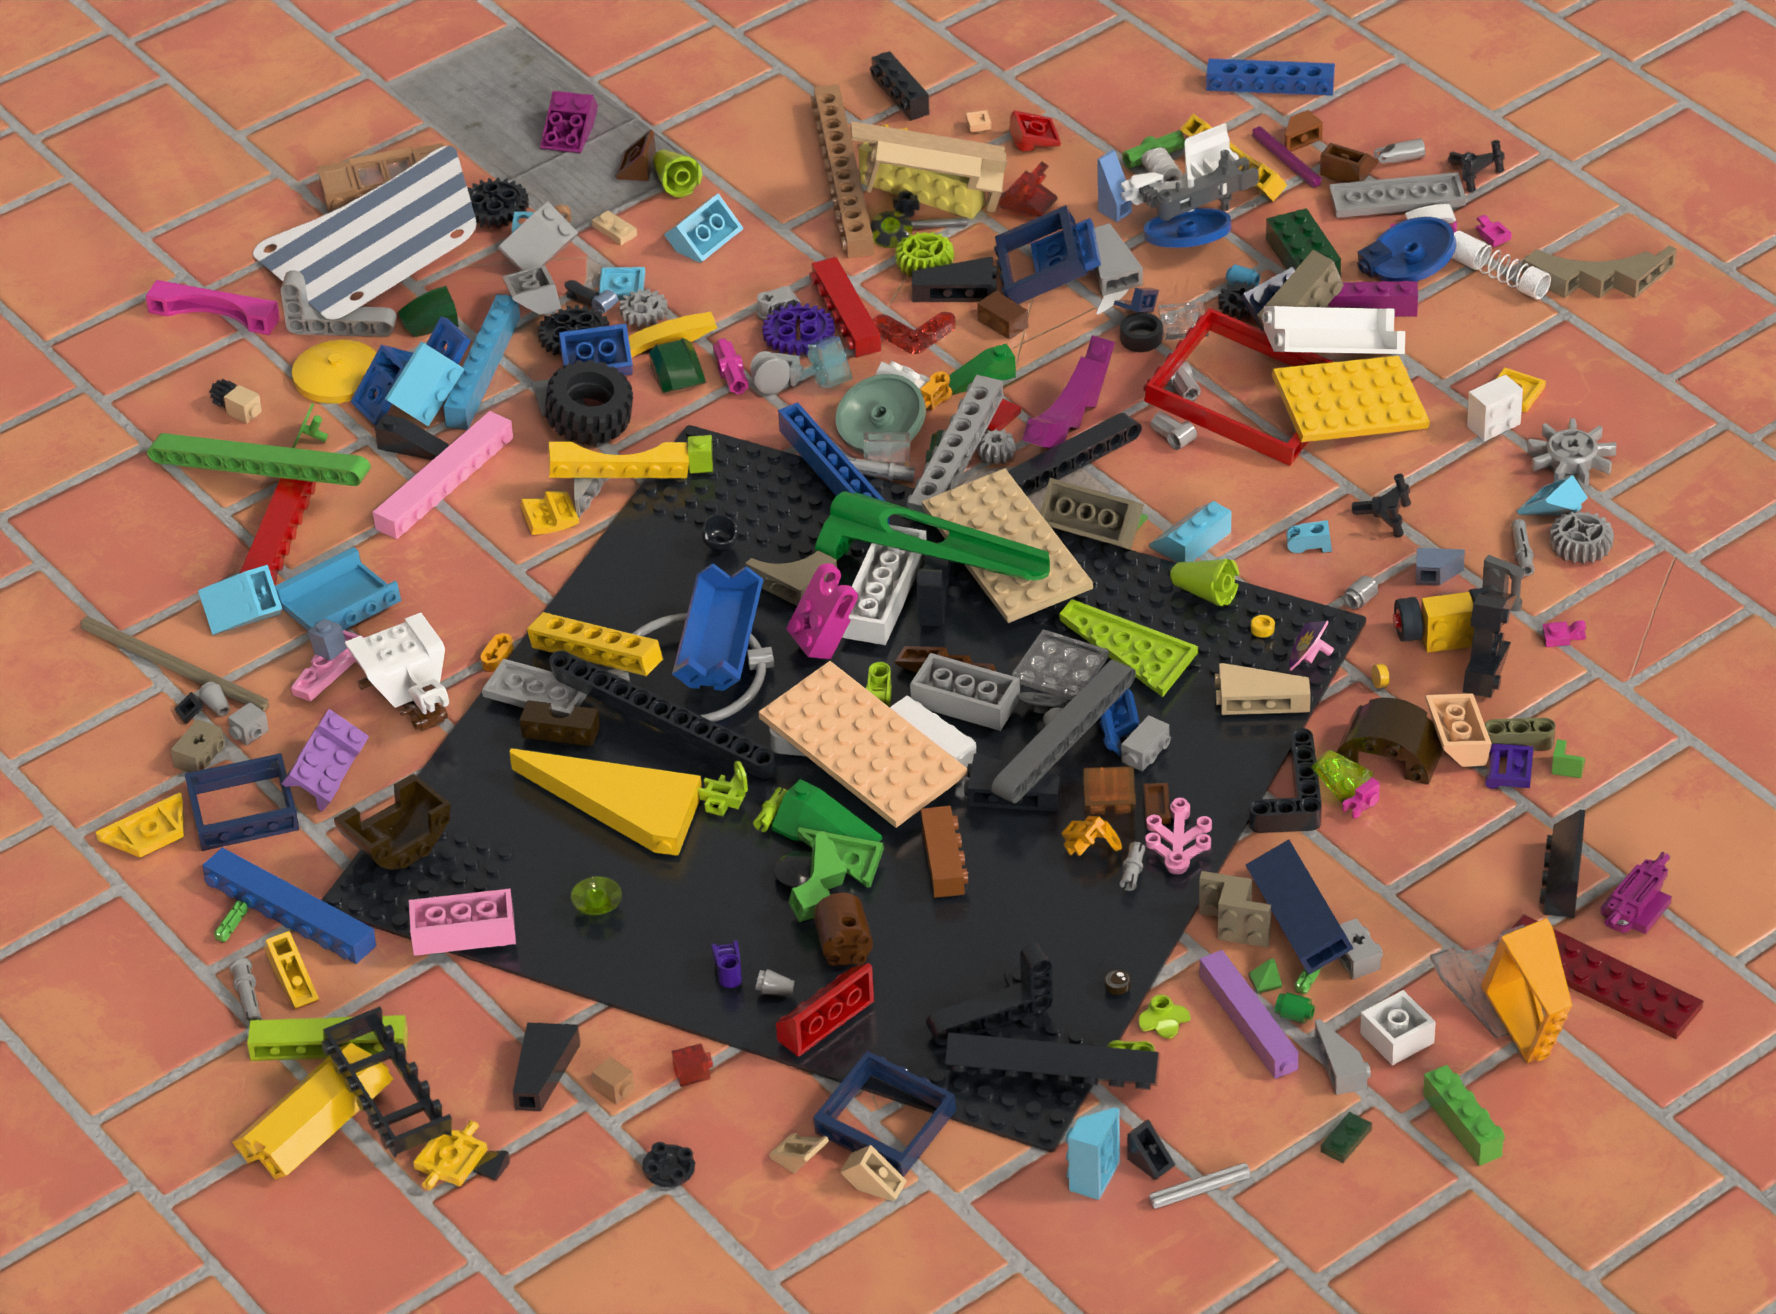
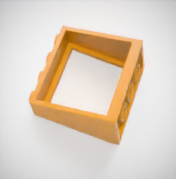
(1523, 978)

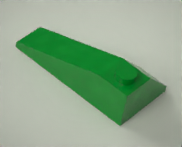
(815, 810)

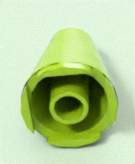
(677, 172)
(1207, 579)

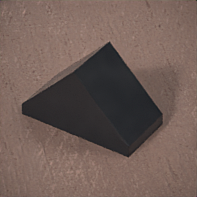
(1148, 1151)

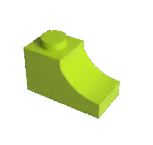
(700, 454)

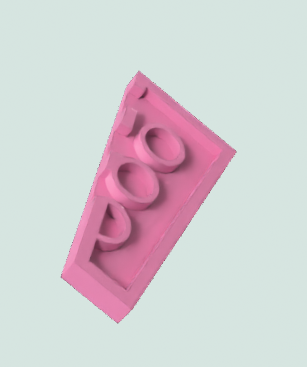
(322, 672)

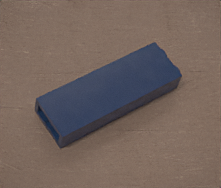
(1299, 907)

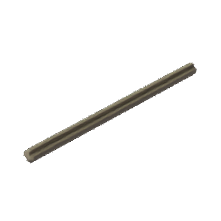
(171, 662)

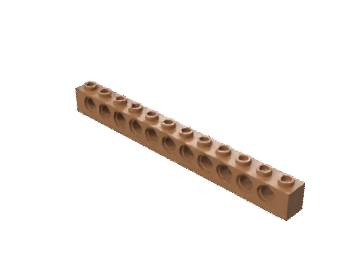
(843, 171)

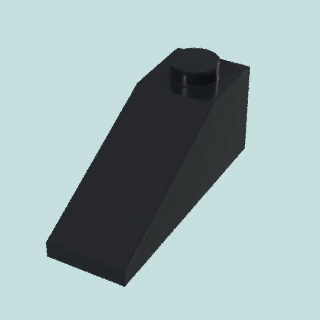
(406, 438)

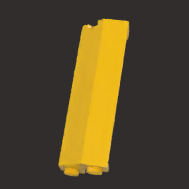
(308, 1115)

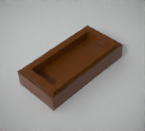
(1157, 801)

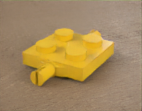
(451, 1156)

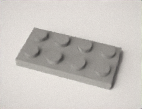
(518, 682)

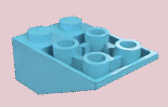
(240, 600)

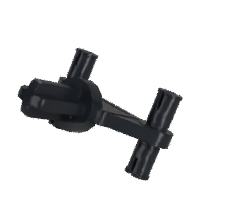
(1472, 163)
(1387, 505)

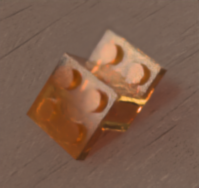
(1109, 790)

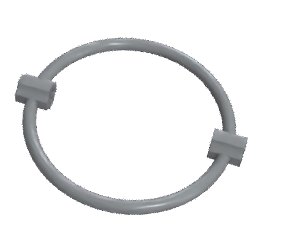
(758, 660)

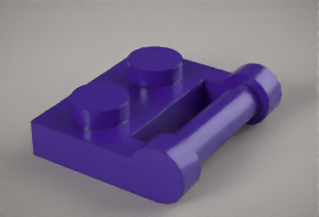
(1518, 766)

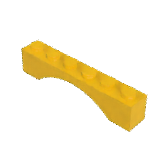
(1269, 181)
(573, 461)

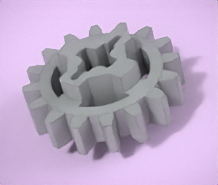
(643, 307)

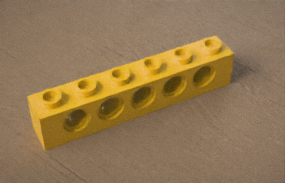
(595, 643)

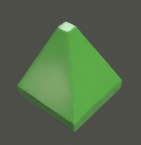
(1266, 977)

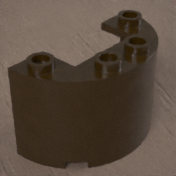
(1394, 731)
(402, 830)

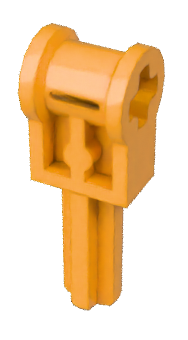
(936, 390)

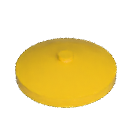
(332, 370)

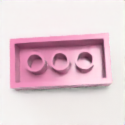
(462, 922)

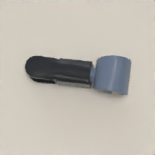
(590, 297)

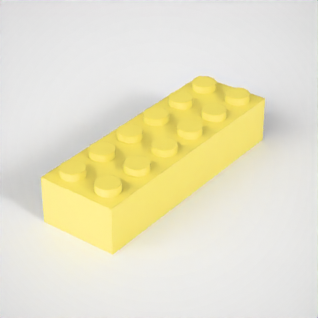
(933, 188)

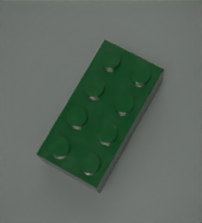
(1295, 236)

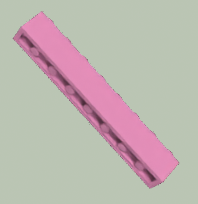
(442, 475)

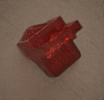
(1028, 194)

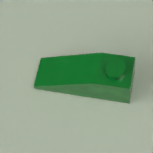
(992, 363)

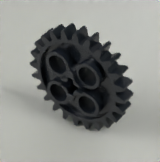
(497, 201)
(567, 321)

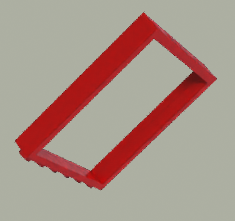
(1209, 419)

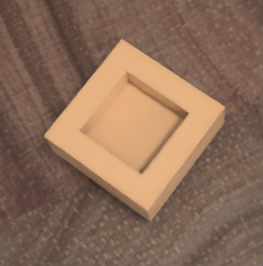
(978, 121)

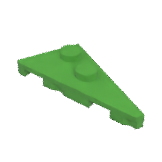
(858, 854)

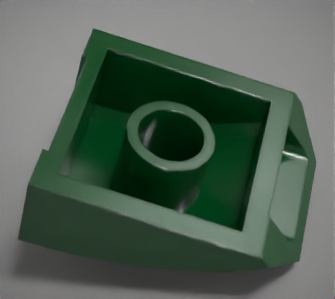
(424, 312)
(676, 365)

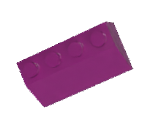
(1379, 295)

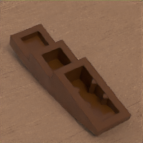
(914, 656)

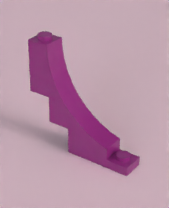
(1081, 391)

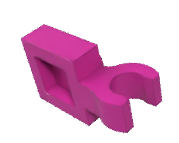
(1493, 233)
(1560, 634)
(1365, 796)

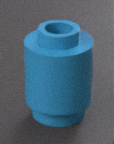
(1242, 274)

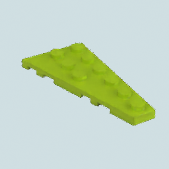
(1152, 654)

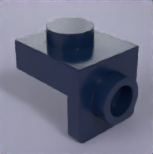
(1373, 256)

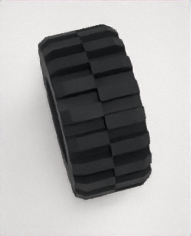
(584, 422)

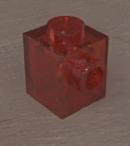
(691, 1064)

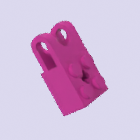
(822, 613)

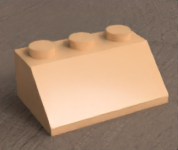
(1460, 728)

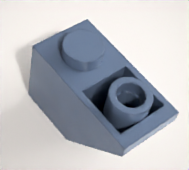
(1438, 565)

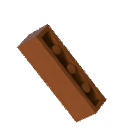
(942, 851)

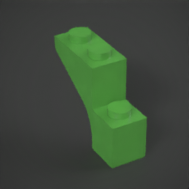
(826, 873)

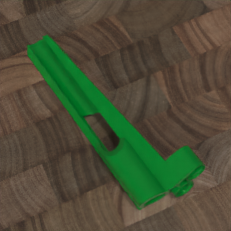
(866, 520)

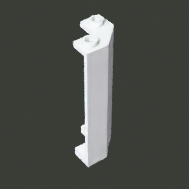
(1332, 330)

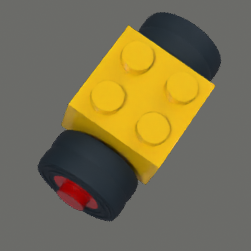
(1440, 622)

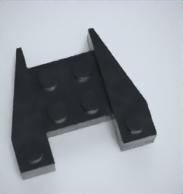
(1488, 649)

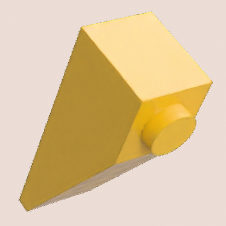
(290, 970)

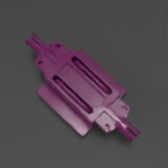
(1638, 898)

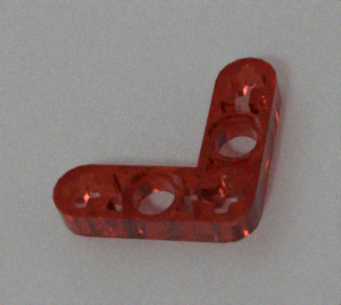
(915, 340)

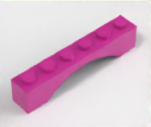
(173, 299)

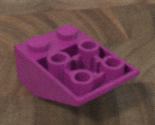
(569, 121)

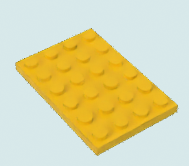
(1350, 398)

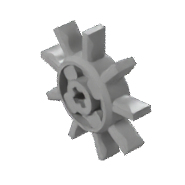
(1572, 451)

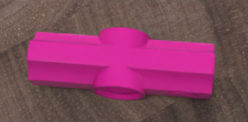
(730, 366)

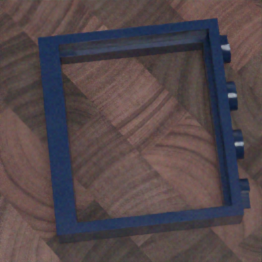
(1050, 277)
(248, 827)
(898, 1076)

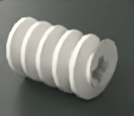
(1160, 162)

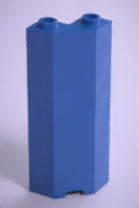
(717, 628)

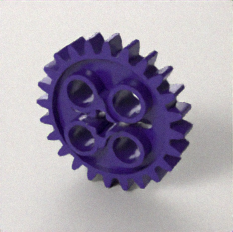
(781, 328)

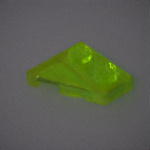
(1341, 774)

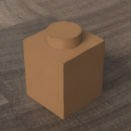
(613, 1080)

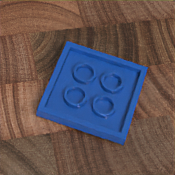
(1053, 248)

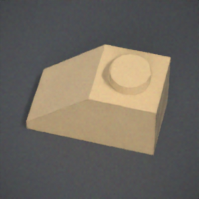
(873, 1174)

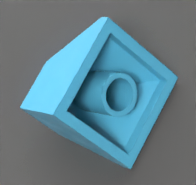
(1555, 499)

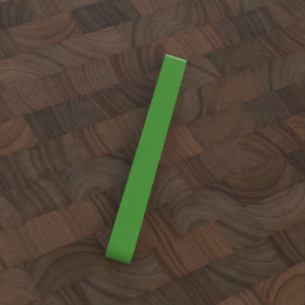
(259, 459)

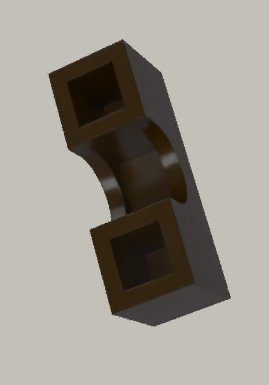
(577, 728)

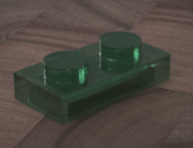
(1346, 1137)

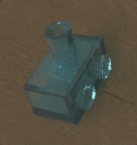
(829, 362)

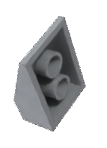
(538, 239)

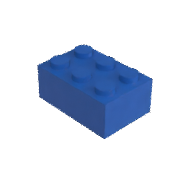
(599, 344)

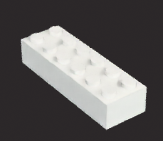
(882, 589)

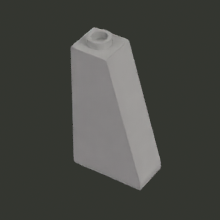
(1118, 265)

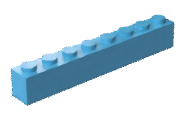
(482, 362)

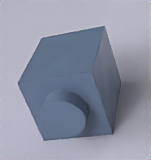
(327, 639)

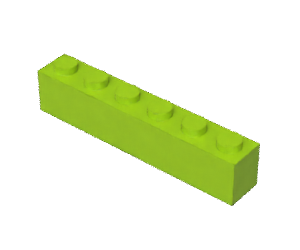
(302, 1037)

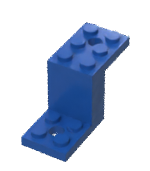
(390, 363)

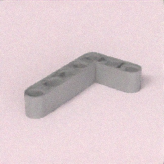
(306, 320)

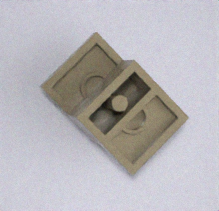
(1232, 903)

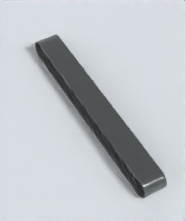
(1063, 731)

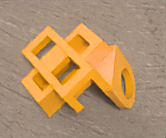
(1086, 832)

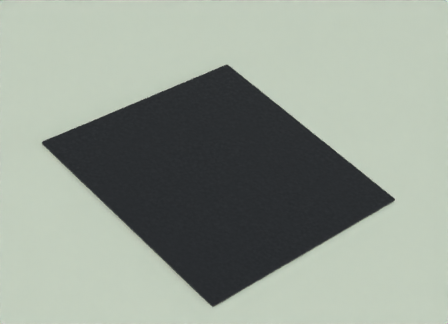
(722, 887)

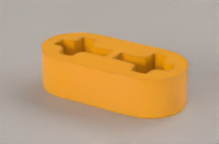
(492, 650)

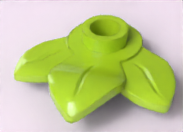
(1163, 1016)

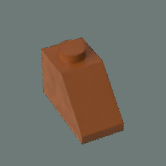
(1302, 130)

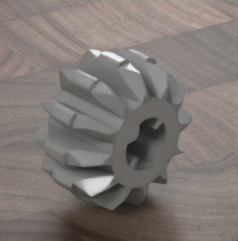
(996, 447)

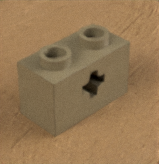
(197, 746)

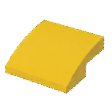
(549, 514)

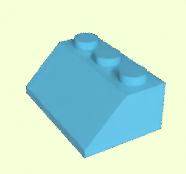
(704, 230)
(424, 383)
(1194, 533)
(1093, 1152)

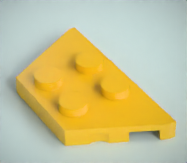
(147, 829)

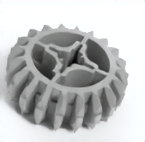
(1581, 537)

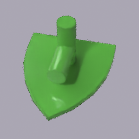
(311, 430)

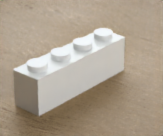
(936, 729)

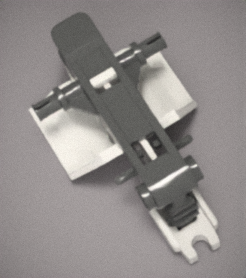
(1208, 176)

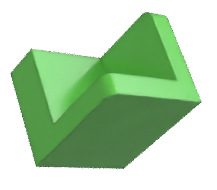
(1566, 764)

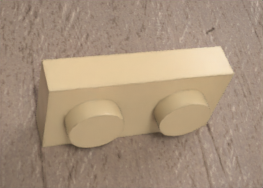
(614, 227)

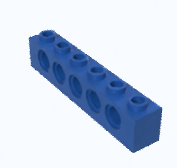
(1270, 76)

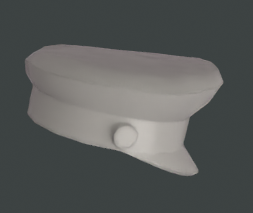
(769, 372)

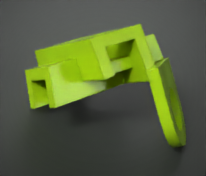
(736, 791)

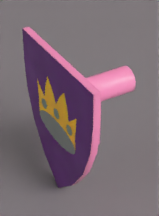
(1309, 643)

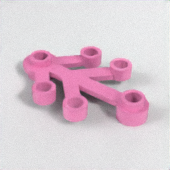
(1178, 860)

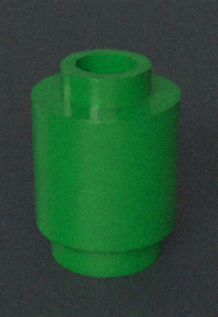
(1294, 1007)

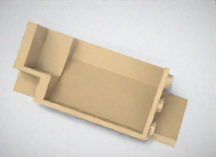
(978, 161)

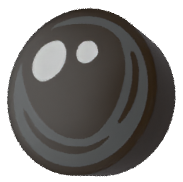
(1117, 982)

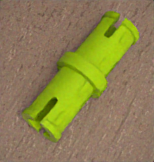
(769, 810)

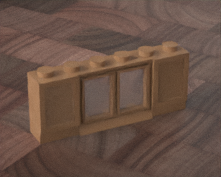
(354, 178)

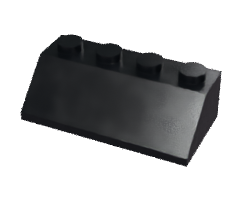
(1563, 866)

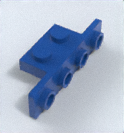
(1119, 721)

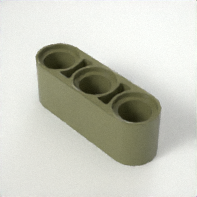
(1522, 732)

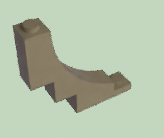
(1627, 275)

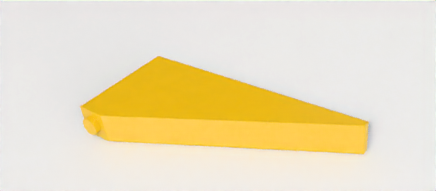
(636, 801)

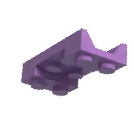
(326, 758)

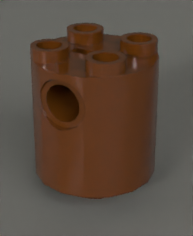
(843, 929)

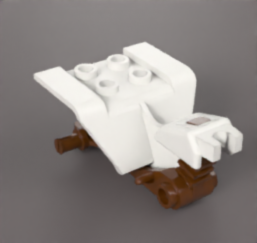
(406, 669)

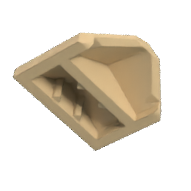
(797, 1151)

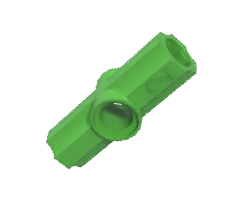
(1171, 142)

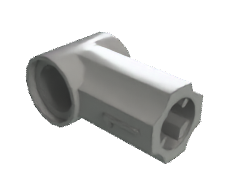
(1185, 383)
(1177, 433)

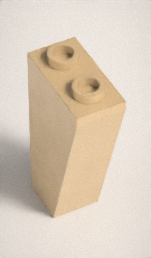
(1260, 691)

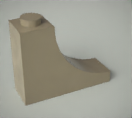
(789, 579)

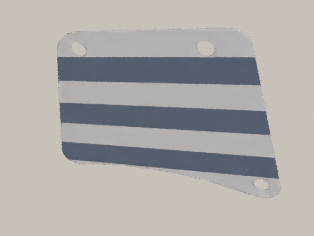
(377, 236)

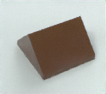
(638, 159)

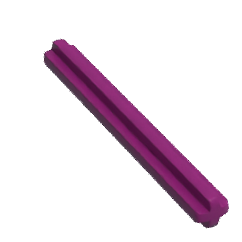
(1286, 156)

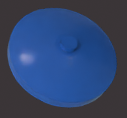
(1188, 228)
(1418, 249)

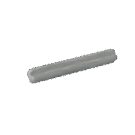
(1199, 1185)

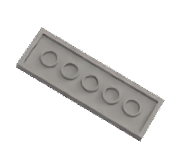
(1396, 194)

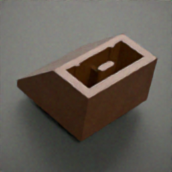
(1346, 164)

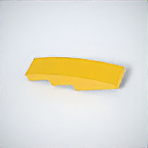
(688, 327)

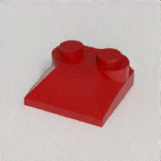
(1032, 131)

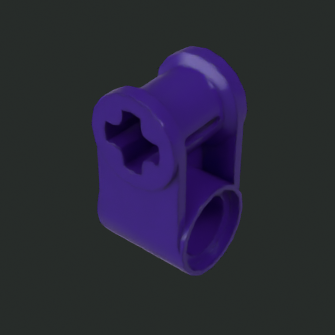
(727, 963)

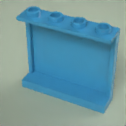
(336, 591)

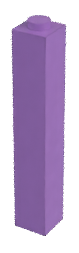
(1248, 1014)

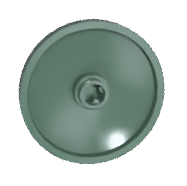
(880, 405)

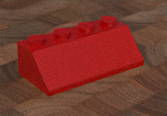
(826, 1010)

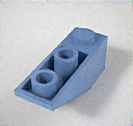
(1109, 188)

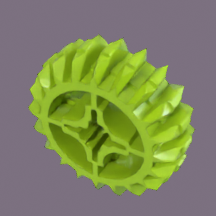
(923, 252)

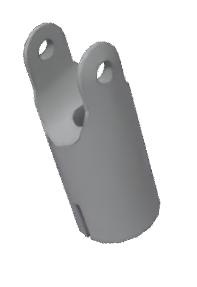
(1401, 151)

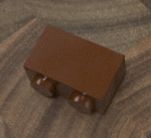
(1002, 315)

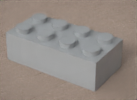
(965, 691)

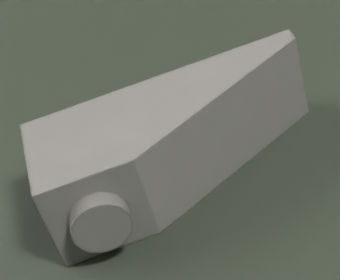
(1341, 1060)

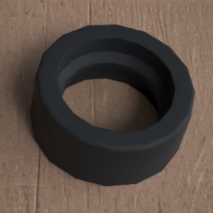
(1139, 321)

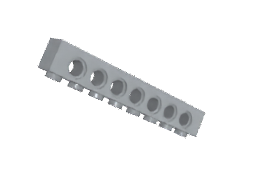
(958, 441)

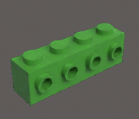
(1463, 1115)

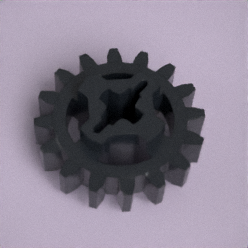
(1230, 301)

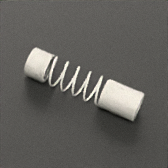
(1476, 253)

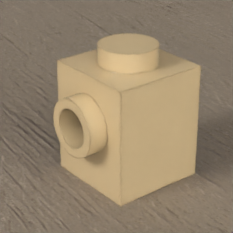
(243, 404)

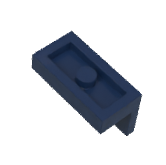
(1142, 301)

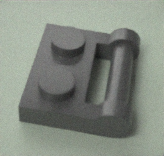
(1496, 577)

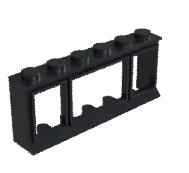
(364, 1024)

